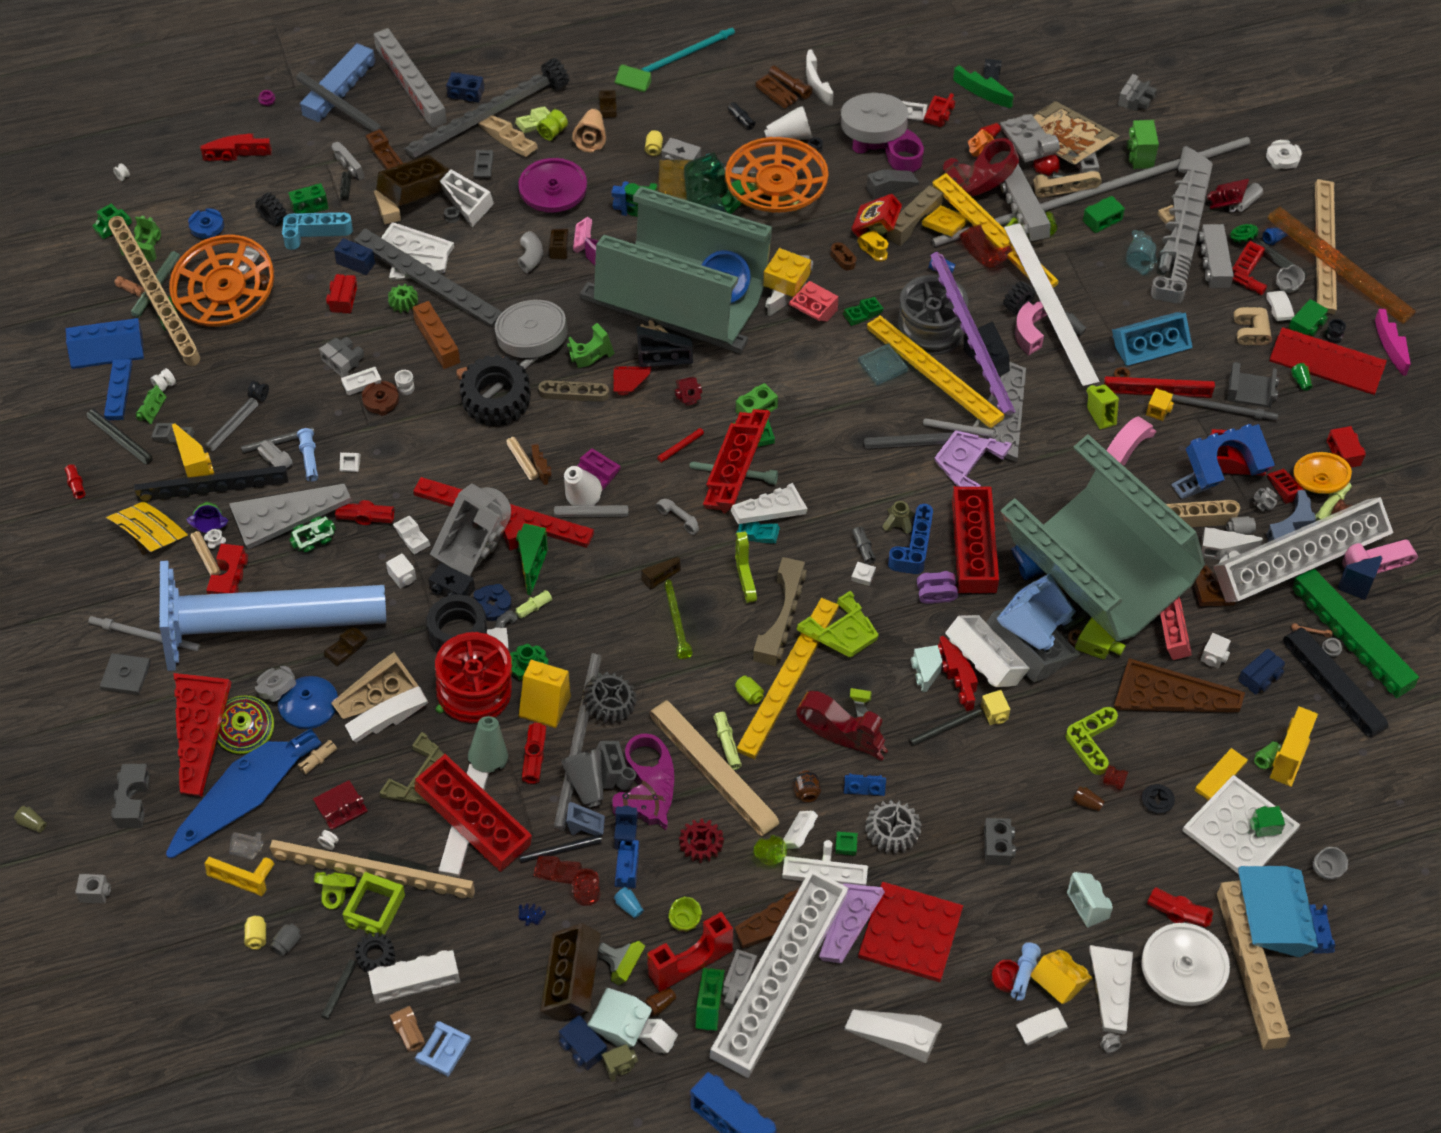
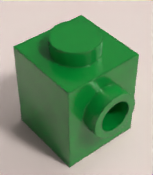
(1267, 821)

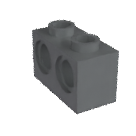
(995, 841)

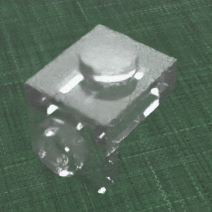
(245, 845)

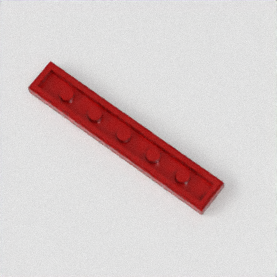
(1147, 386)

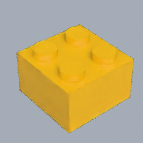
(787, 272)

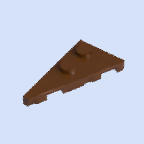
(1209, 589)

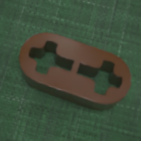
(845, 254)

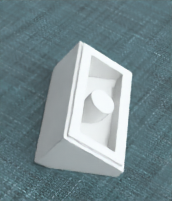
(916, 111)

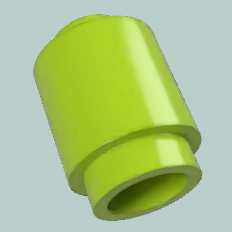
(749, 689)

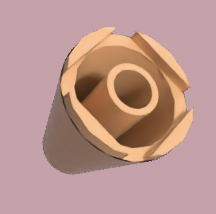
(590, 132)

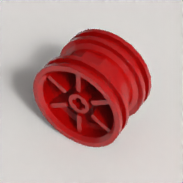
(476, 664)

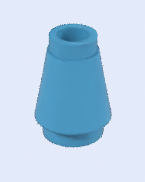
(628, 902)

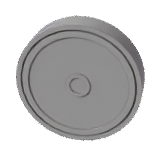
(874, 118)
(531, 328)

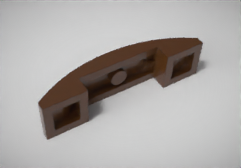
(380, 145)

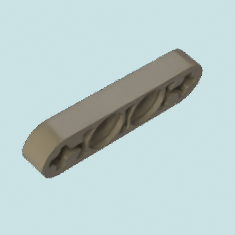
(573, 394)

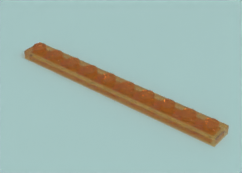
(1341, 265)

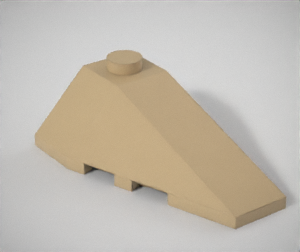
(376, 686)

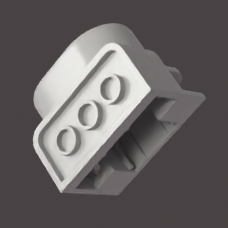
(472, 528)

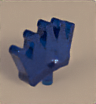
(530, 915)

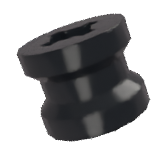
(258, 390)

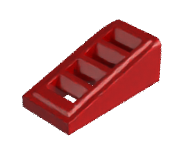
(1253, 250)
(1286, 495)

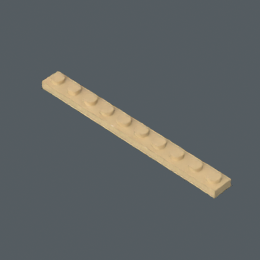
(1326, 230)
(398, 874)

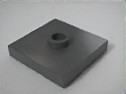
(125, 674)

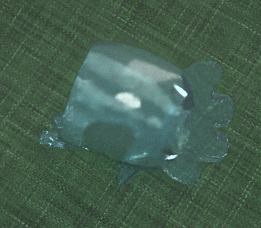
(1141, 249)

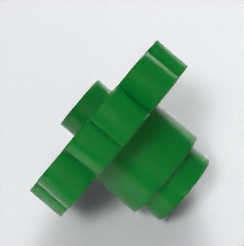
(523, 656)

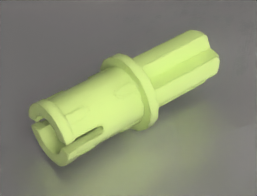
(533, 604)

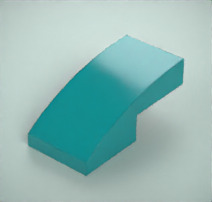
(760, 532)

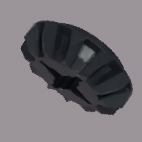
(1166, 796)

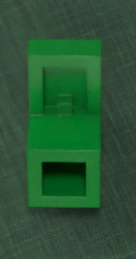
(730, 202)

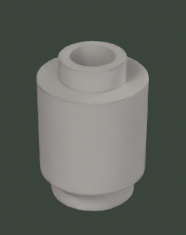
(1241, 525)

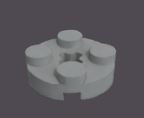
(275, 683)

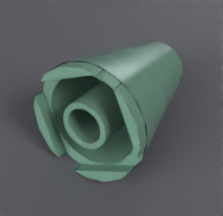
(488, 746)

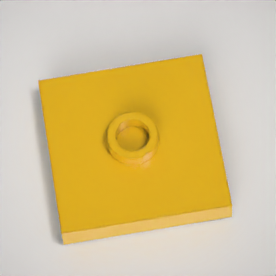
(945, 221)

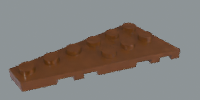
(1165, 690)

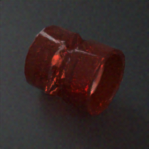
(586, 887)

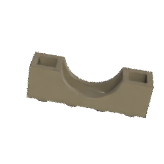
(923, 204)

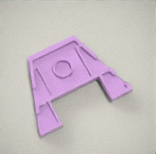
(962, 454)

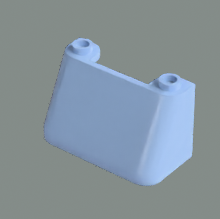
(1037, 612)

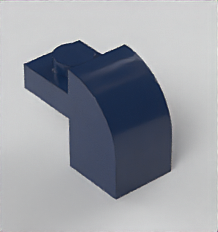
(626, 825)

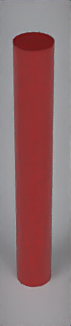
(680, 445)

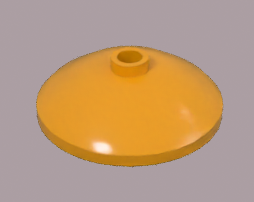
(1322, 472)

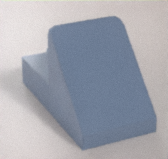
(583, 819)

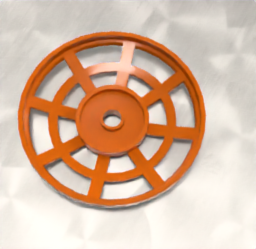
(786, 175)
(220, 275)

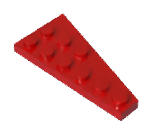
(198, 722)

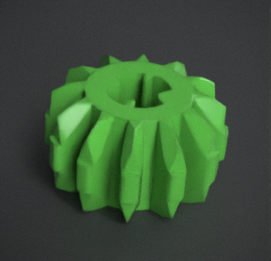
(403, 298)

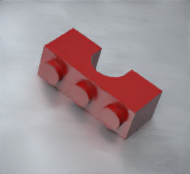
(230, 559)

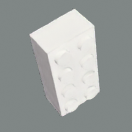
(987, 651)

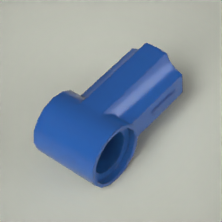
(1027, 566)

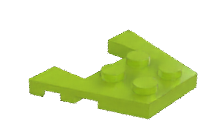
(847, 634)

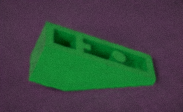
(709, 999)

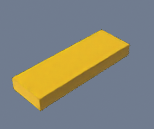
(1227, 767)

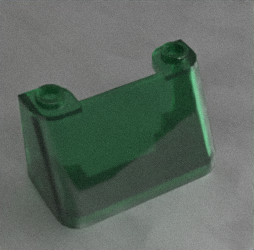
(706, 181)

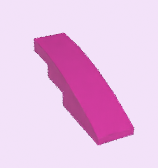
(1393, 344)

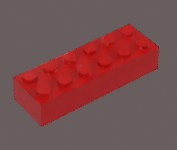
(975, 540)
(473, 812)

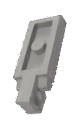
(738, 976)

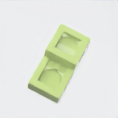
(529, 122)

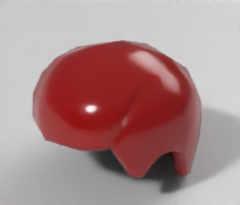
(1047, 164)
(1004, 975)

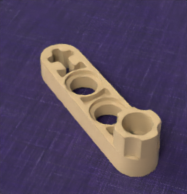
(1042, 184)

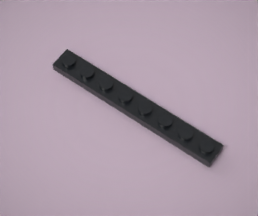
(211, 483)

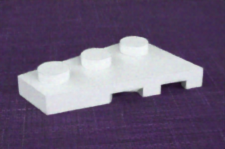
(433, 260)

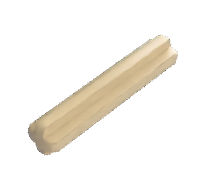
(522, 458)
(205, 553)

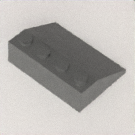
(1040, 662)

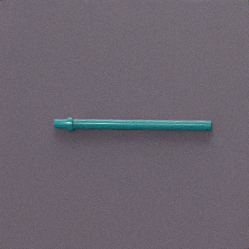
(722, 35)

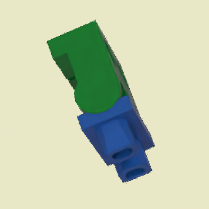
(624, 197)

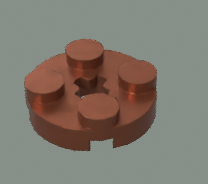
(383, 405)

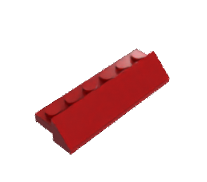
(1329, 360)
(734, 459)

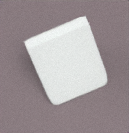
(350, 462)

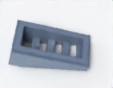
(1189, 492)

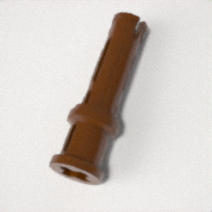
(795, 85)

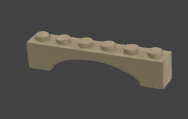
(769, 646)

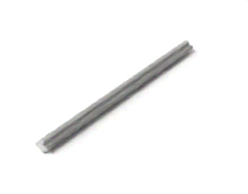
(578, 739)

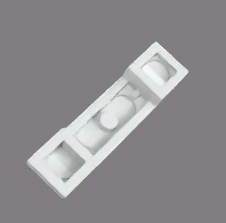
(821, 90)

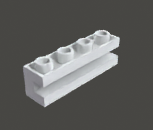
(413, 976)

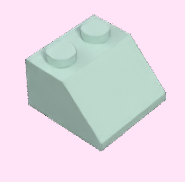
(1089, 899)
(619, 1017)

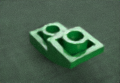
(866, 310)

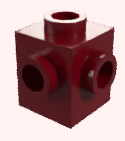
(686, 384)

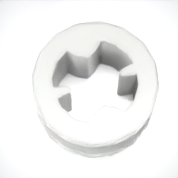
(121, 172)
(328, 839)

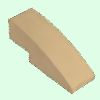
(388, 209)

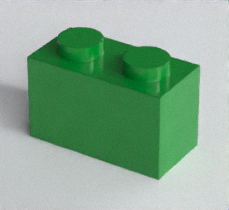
(1103, 214)
(1309, 318)

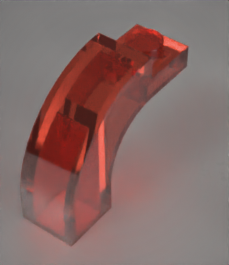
(981, 248)

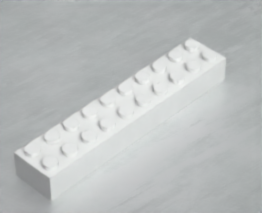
(1302, 549)
(778, 973)

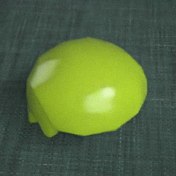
(685, 914)

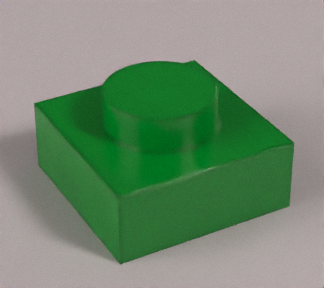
(846, 843)

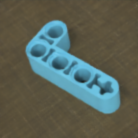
(314, 225)

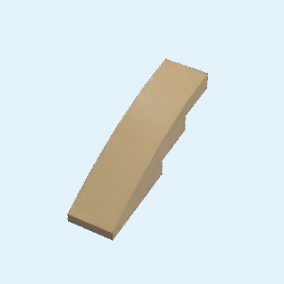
(506, 135)

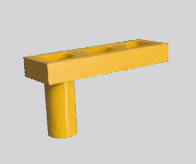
(238, 877)

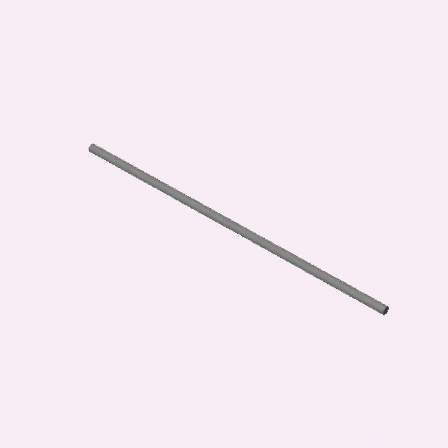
(1107, 186)

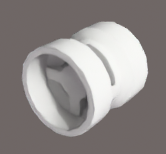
(163, 380)
(404, 382)

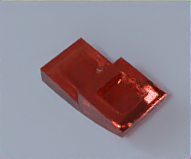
(555, 870)

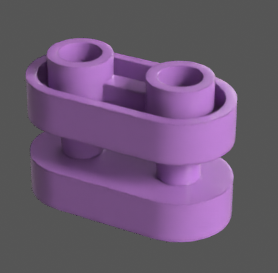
(937, 587)

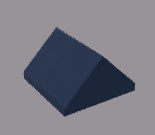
(1359, 577)

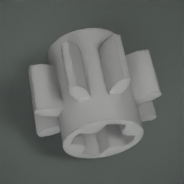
(1265, 499)

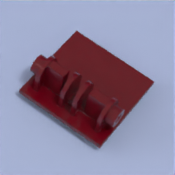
(1228, 194)
(340, 805)

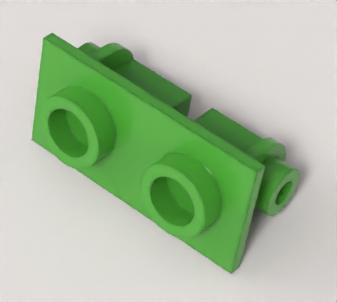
(151, 405)

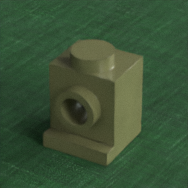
(619, 1061)

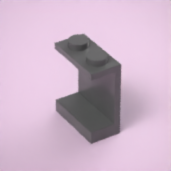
(1252, 388)

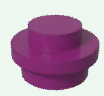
(266, 98)

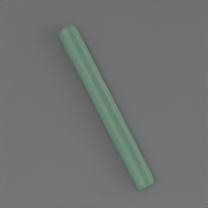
(161, 275)

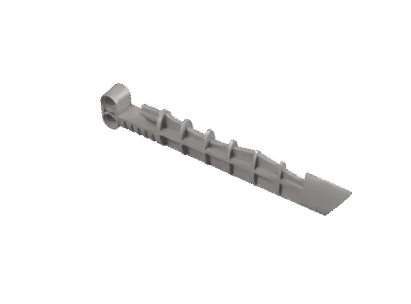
(1188, 211)

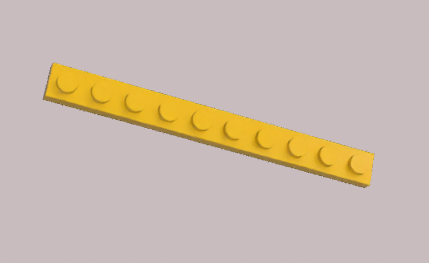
(977, 215)
(935, 372)
(784, 683)

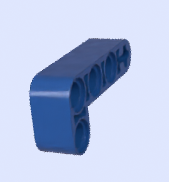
(902, 558)

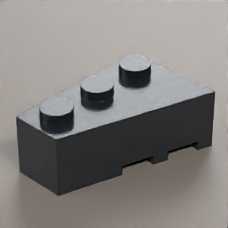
(994, 346)

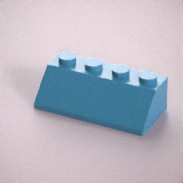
(1152, 338)

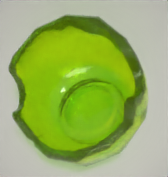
(770, 850)

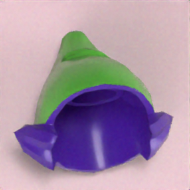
(207, 517)

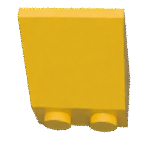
(193, 457)

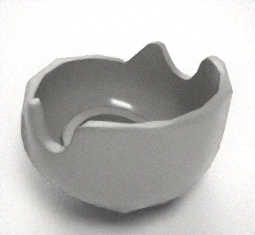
(1290, 278)
(1330, 863)

